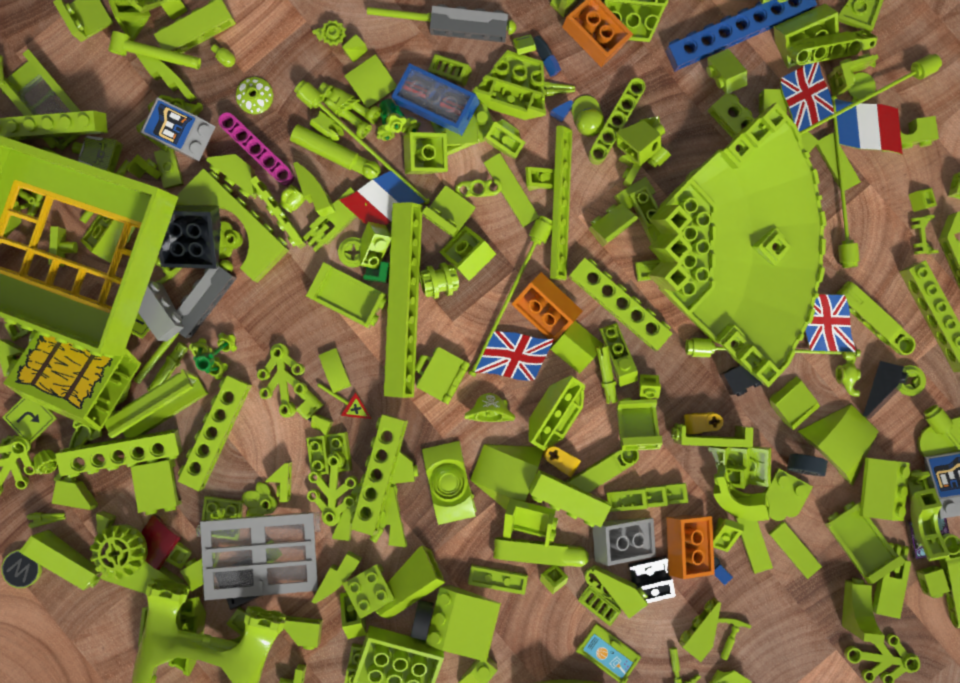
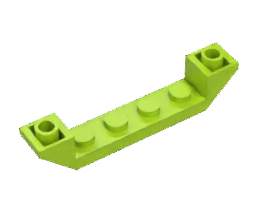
(951, 245)

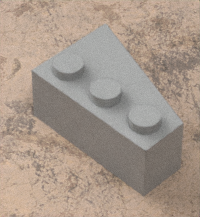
(160, 312)

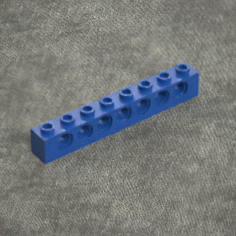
(680, 58)

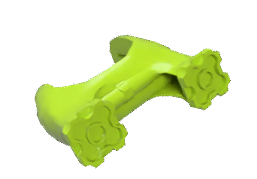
(165, 639)

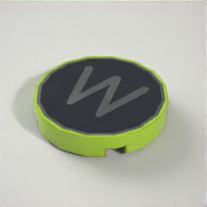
(20, 570)

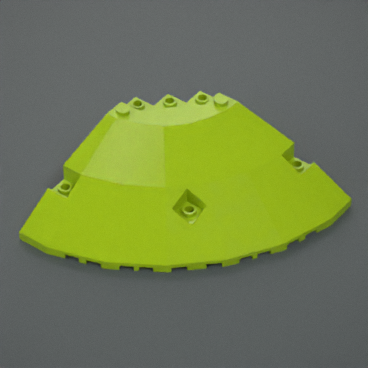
(721, 240)

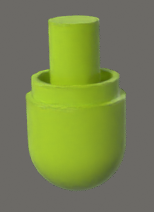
(224, 56)

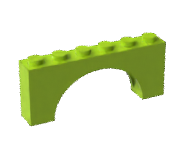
(264, 247)

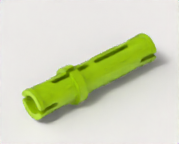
(172, 361)
(608, 380)

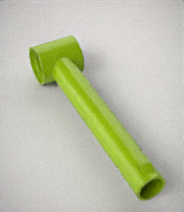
(121, 44)

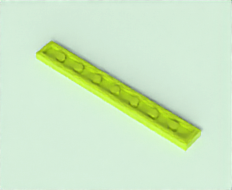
(561, 203)

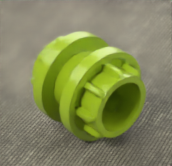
(439, 280)

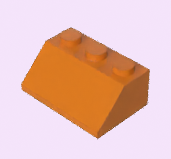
(597, 30)
(547, 307)
(690, 546)

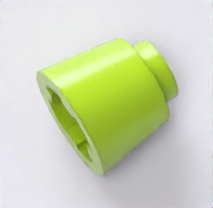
(659, 157)

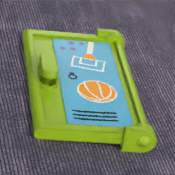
(612, 657)

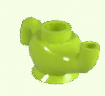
(848, 373)

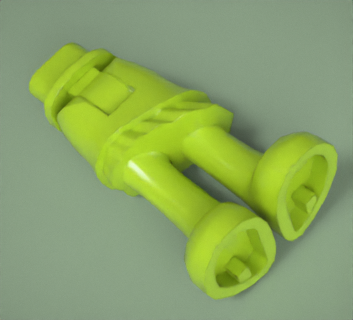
(341, 103)

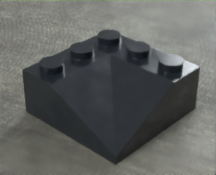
(192, 238)

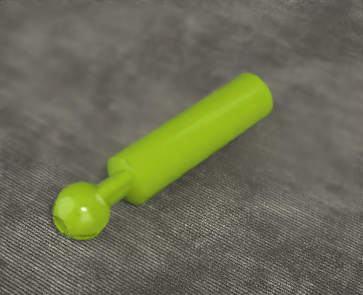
(334, 152)

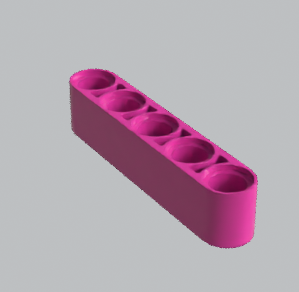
(250, 142)

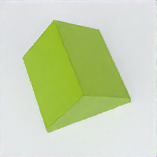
(576, 347)

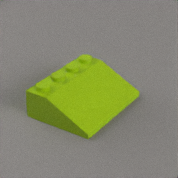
(396, 659)

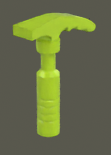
(167, 270)
(731, 639)
(676, 667)

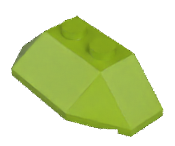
(556, 412)

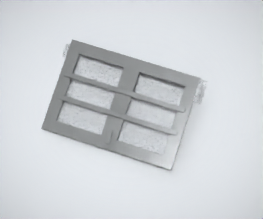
(259, 555)

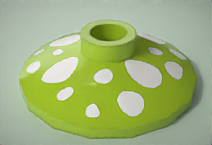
(257, 103)

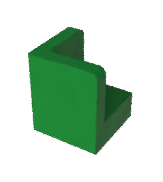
(378, 275)

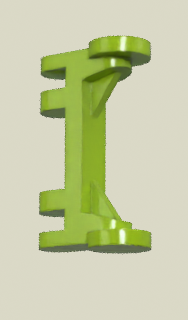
(922, 223)

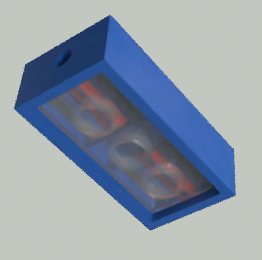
(435, 99)

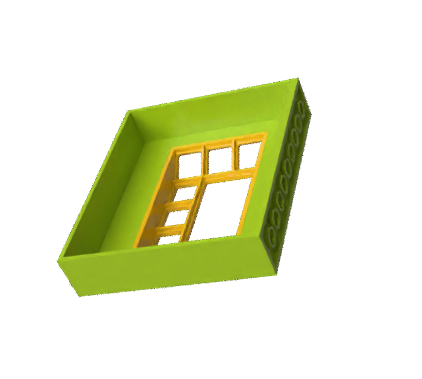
(63, 312)

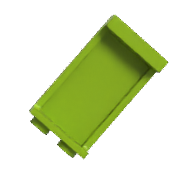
(347, 295)
(742, 438)
(863, 543)

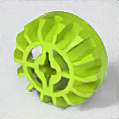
(123, 539)

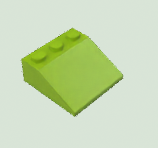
(463, 623)

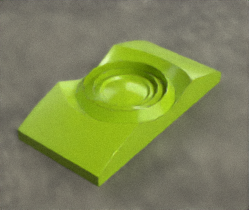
(448, 482)

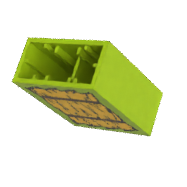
(71, 379)

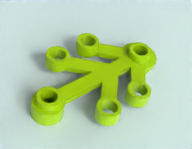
(282, 377)
(10, 463)
(331, 491)
(886, 660)

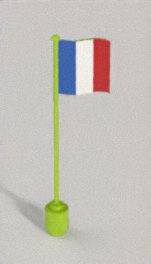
(868, 129)
(377, 193)

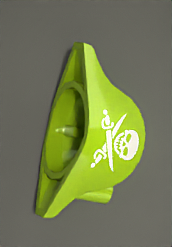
(490, 409)

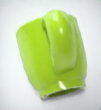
(291, 198)

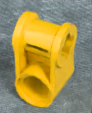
(699, 422)
(564, 461)

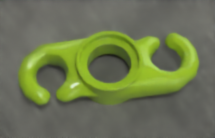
(486, 185)

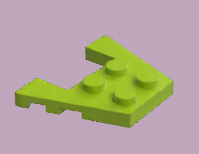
(390, 517)

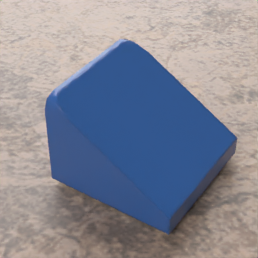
(561, 111)

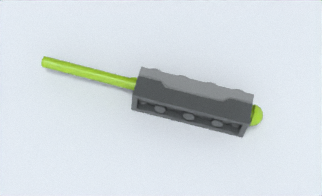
(458, 22)
(196, 307)

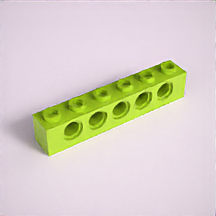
(730, 124)
(935, 310)
(662, 330)
(69, 465)
(187, 473)
(358, 519)

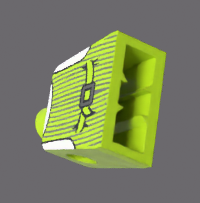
(99, 152)

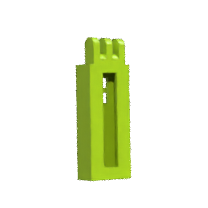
(340, 219)
(891, 590)

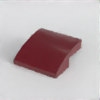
(160, 541)

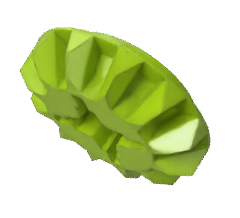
(347, 246)
(918, 382)

